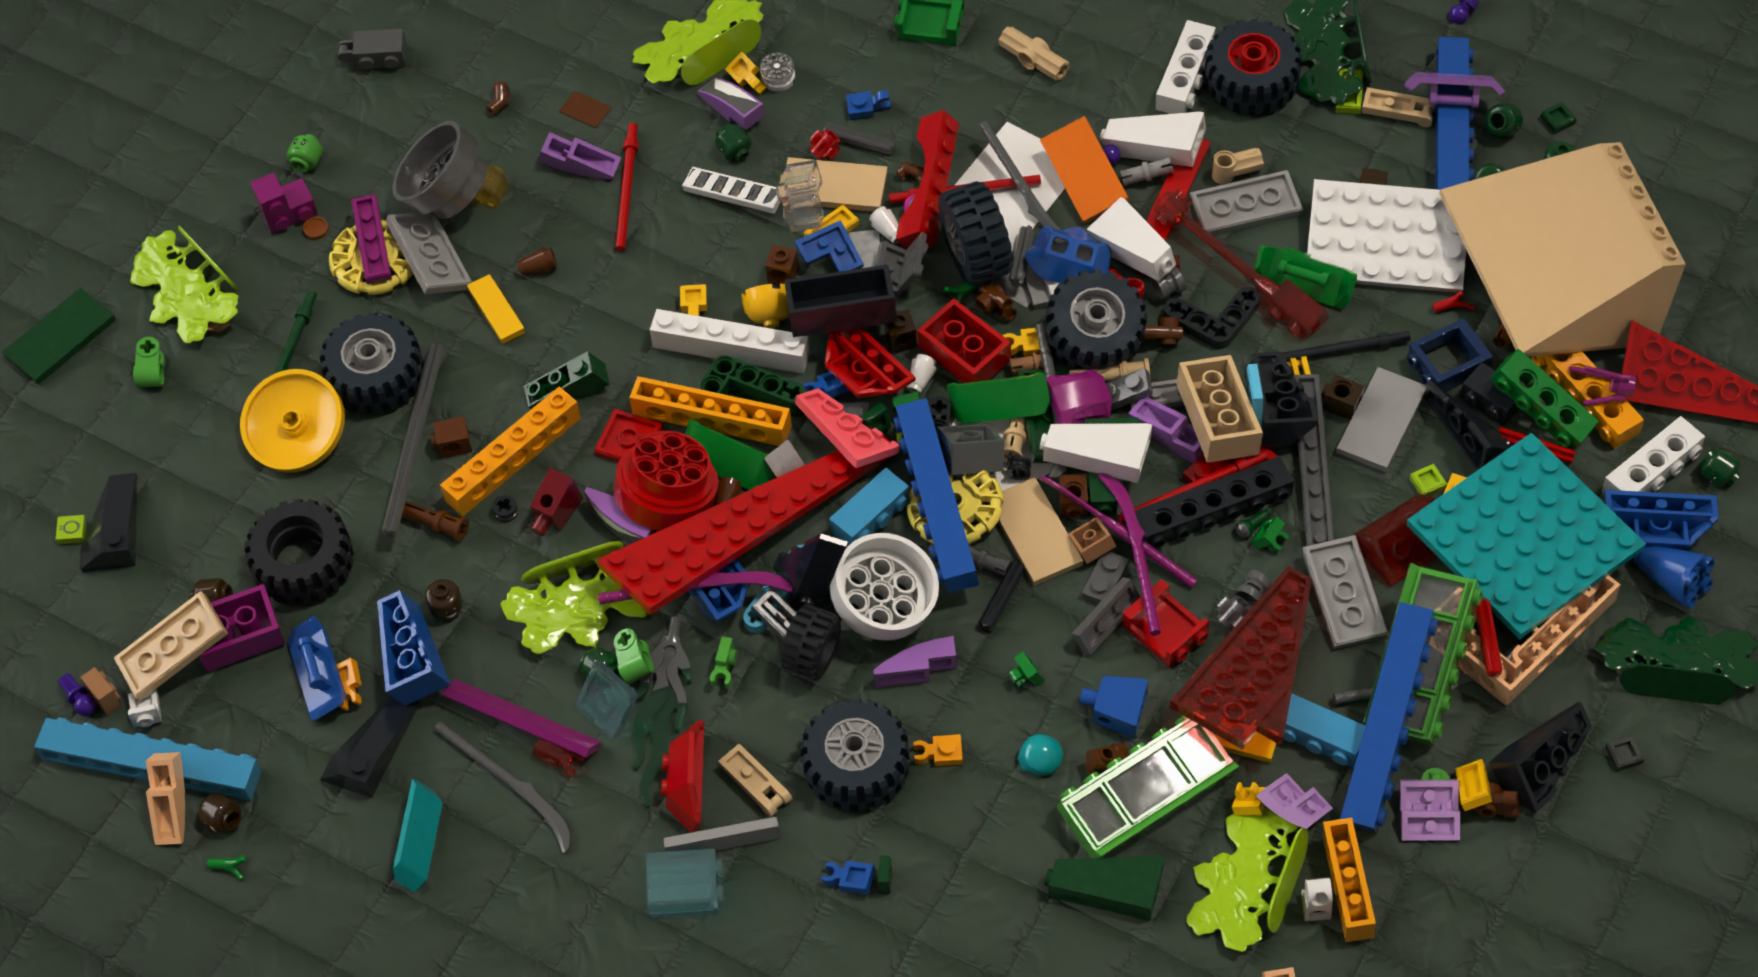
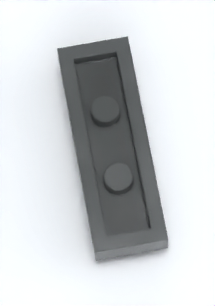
(1105, 616)

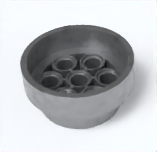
(440, 172)

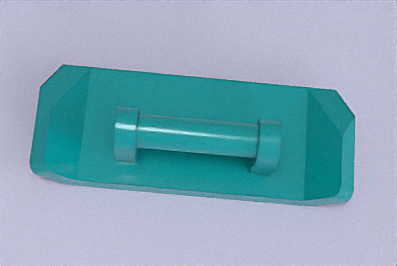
(417, 836)

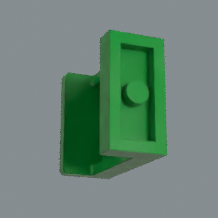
(930, 21)

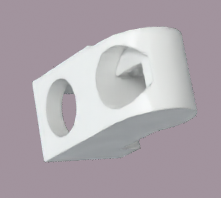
(1317, 897)

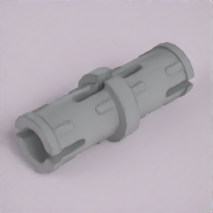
(1147, 171)

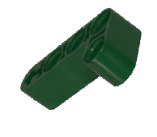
(758, 389)

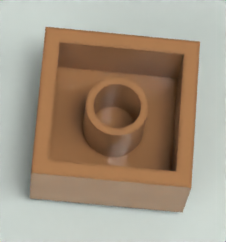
(1092, 540)
(101, 690)

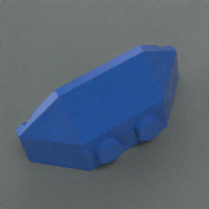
(1664, 517)
(723, 600)

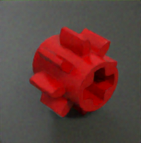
(824, 144)

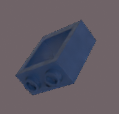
(1466, 340)

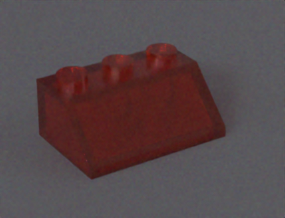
(1392, 545)

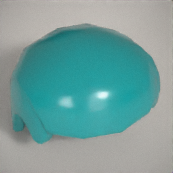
(1040, 755)

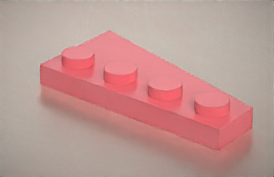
(845, 430)

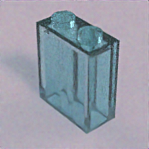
(683, 883)

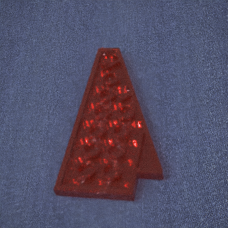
(1252, 671)

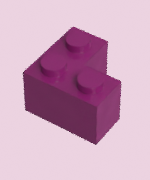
(283, 205)

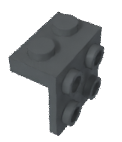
(902, 263)

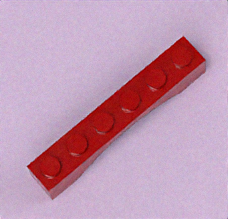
(938, 139)

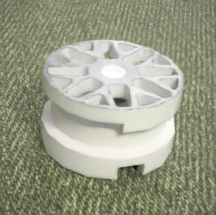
(777, 73)

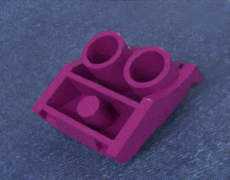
(1079, 397)

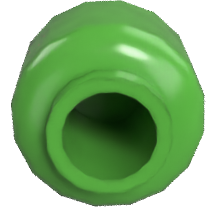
(304, 153)

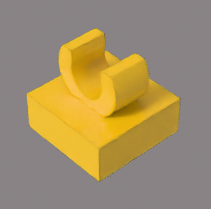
(1246, 801)

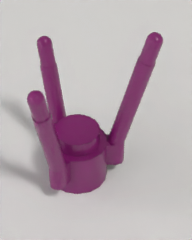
(1620, 384)

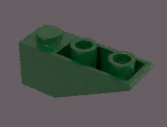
(576, 377)

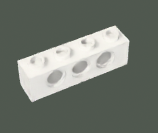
(1185, 69)
(1677, 436)

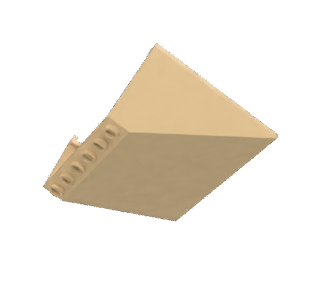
(1569, 250)

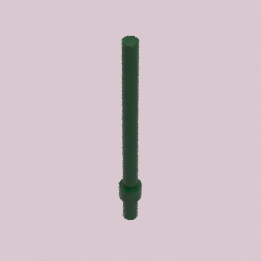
(302, 317)

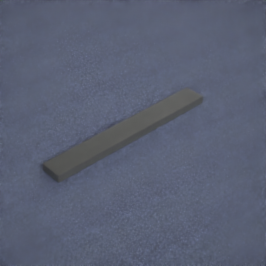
(1314, 471)

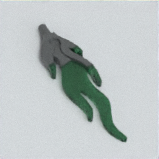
(659, 706)

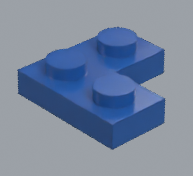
(830, 242)

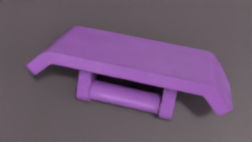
(1454, 79)

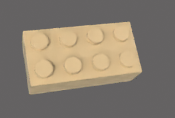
(1219, 408)

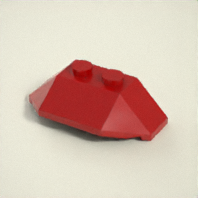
(864, 364)
(684, 776)

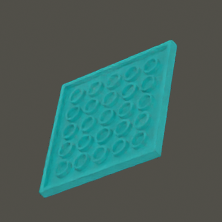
(1526, 534)

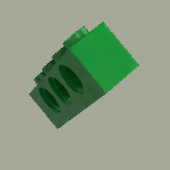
(1557, 401)

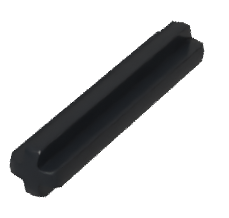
(1001, 596)

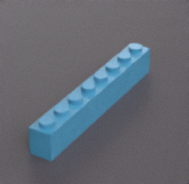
(127, 755)

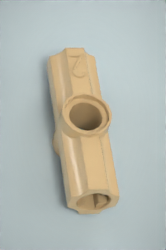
(1034, 53)

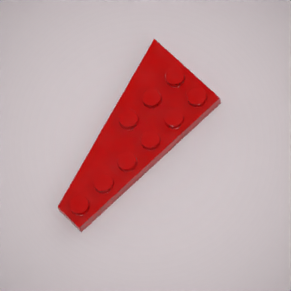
(1684, 380)

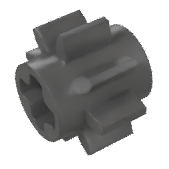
(1232, 611)

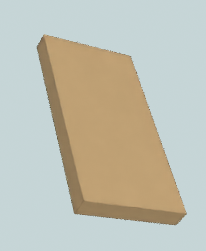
(850, 184)
(1037, 533)
(170, 645)

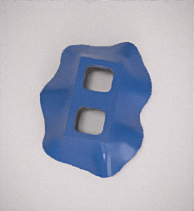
(1058, 266)

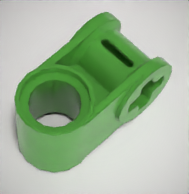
(148, 364)
(632, 656)

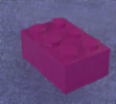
(249, 625)

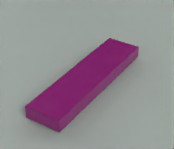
(371, 239)

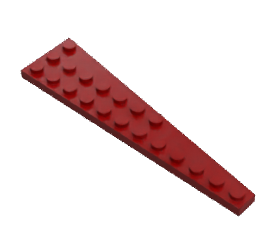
(690, 551)

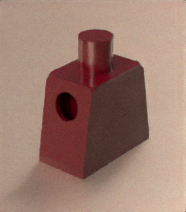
(554, 502)

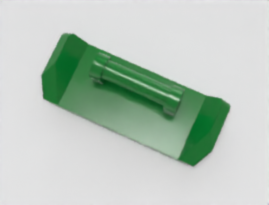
(1318, 279)
(999, 398)
(731, 456)

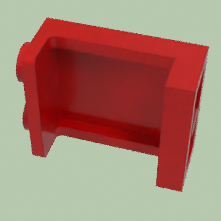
(1178, 626)

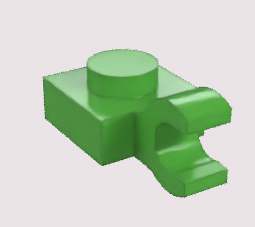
(724, 659)

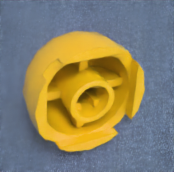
(766, 305)

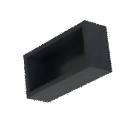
(840, 300)

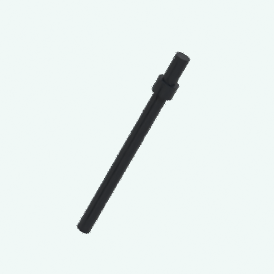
(1381, 340)

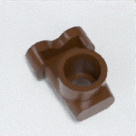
(995, 298)
(1166, 331)
(1099, 758)
(1502, 803)

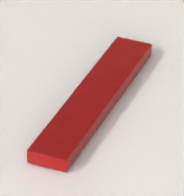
(1181, 179)

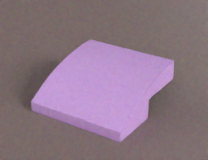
(1292, 803)
(1429, 809)

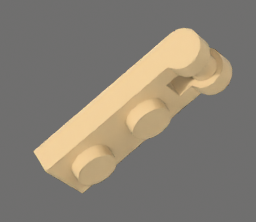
(1398, 106)
(754, 779)

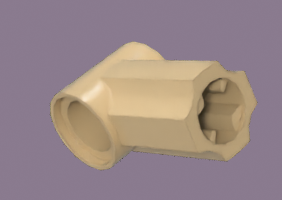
(1230, 164)

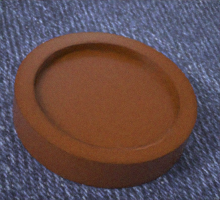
(315, 228)

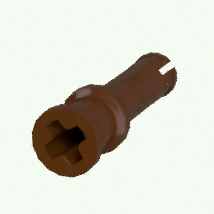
(439, 521)

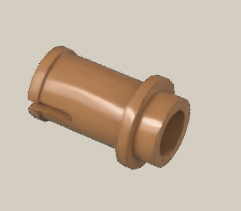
(1026, 363)

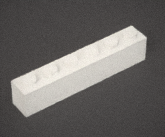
(741, 341)

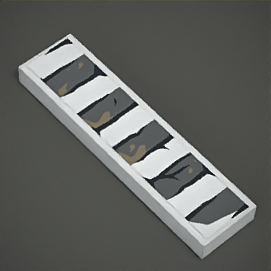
(732, 190)

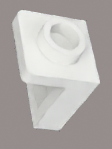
(145, 712)

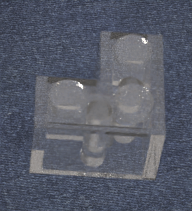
(800, 196)

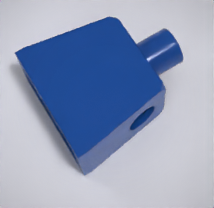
(1117, 703)

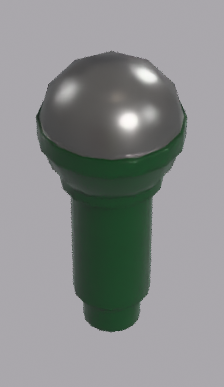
(1246, 527)

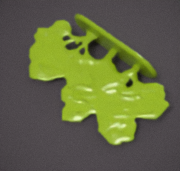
(703, 44)
(182, 290)
(566, 608)
(1242, 877)

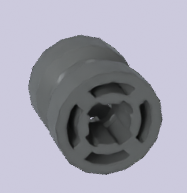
(1171, 283)
(1254, 587)

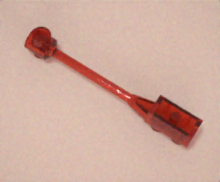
(1284, 300)

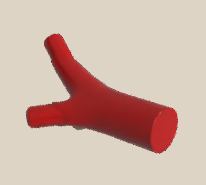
(1452, 302)

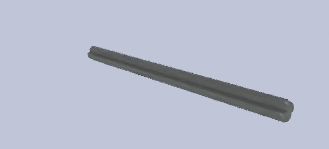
(412, 440)

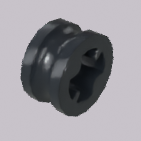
(1018, 468)
(503, 501)

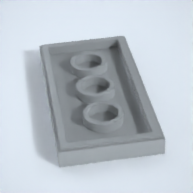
(1246, 203)
(429, 252)
(1381, 419)
(1344, 592)

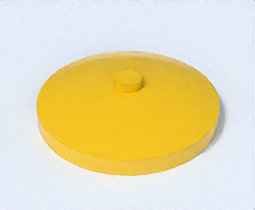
(292, 420)

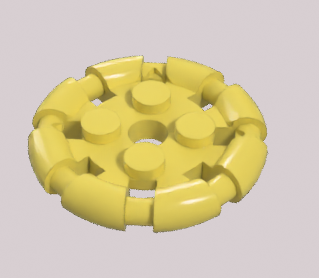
(353, 278)
(970, 506)

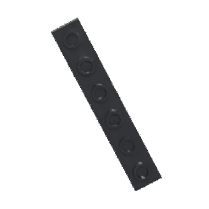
(1219, 492)

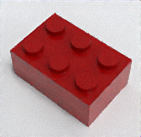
(964, 343)

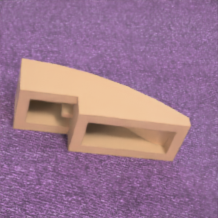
(166, 797)

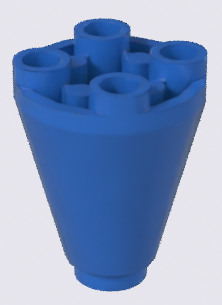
(1677, 572)

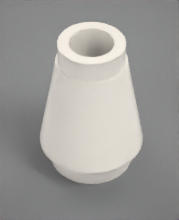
(885, 223)
(923, 369)

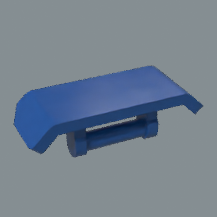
(316, 668)

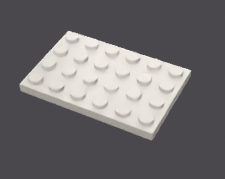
(1387, 235)

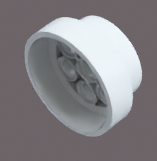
(901, 564)

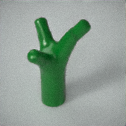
(961, 290)
(227, 864)

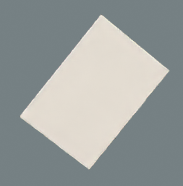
(1030, 159)

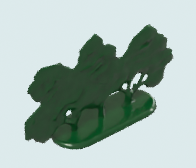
(1323, 43)
(1686, 649)

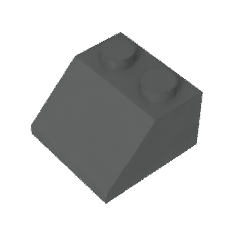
(971, 449)

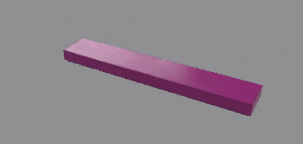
(521, 718)

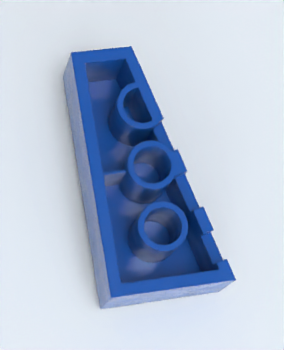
(408, 650)

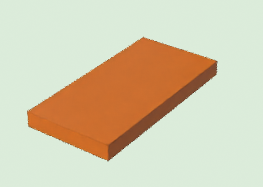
(1083, 169)

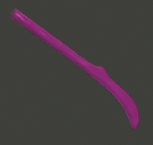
(1122, 531)
(1136, 537)
(716, 579)

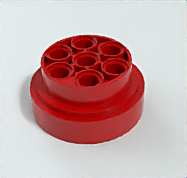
(664, 480)

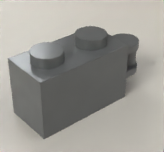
(375, 49)

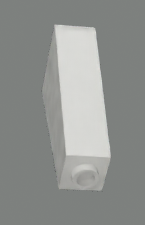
(1157, 137)
(1133, 240)
(1099, 448)

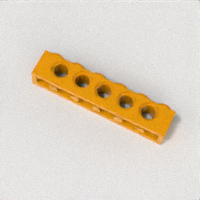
(713, 410)
(1626, 420)
(510, 451)

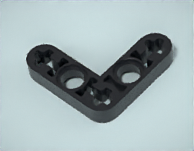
(1221, 323)

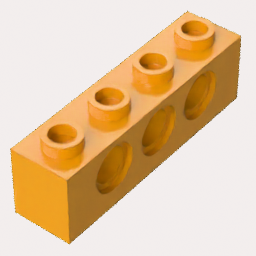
(1348, 880)

